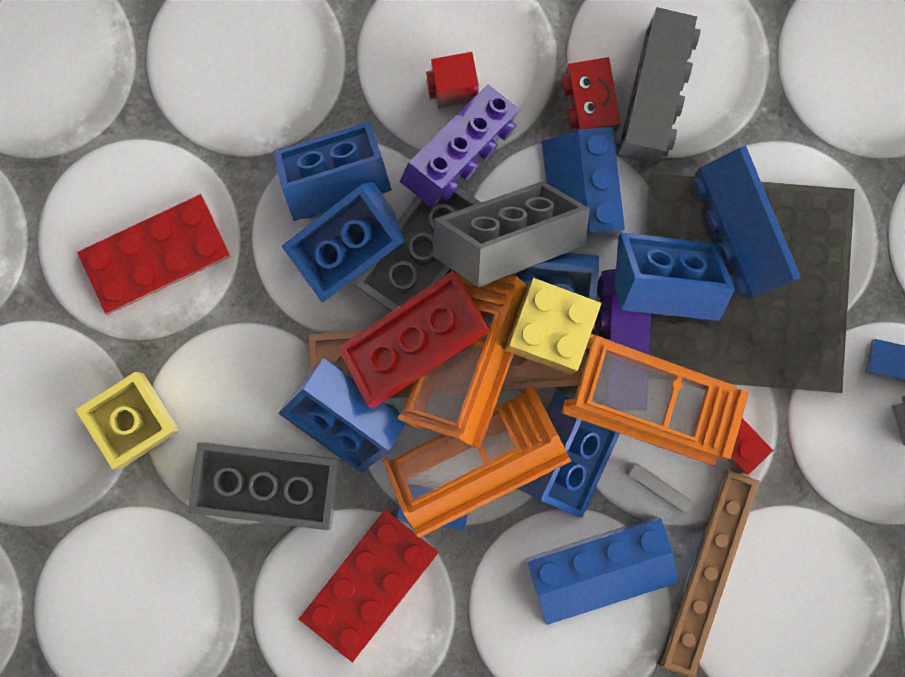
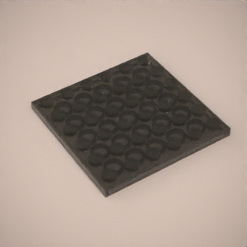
(783, 336)

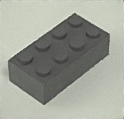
(657, 86)
(510, 233)
(411, 265)
(264, 485)

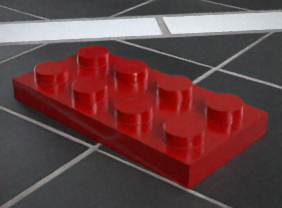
(154, 254)
(413, 339)
(368, 585)

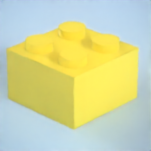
(552, 326)
(127, 420)

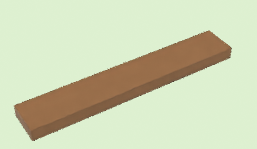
(709, 573)

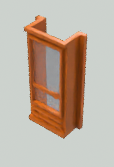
(464, 389)
(657, 402)
(452, 478)

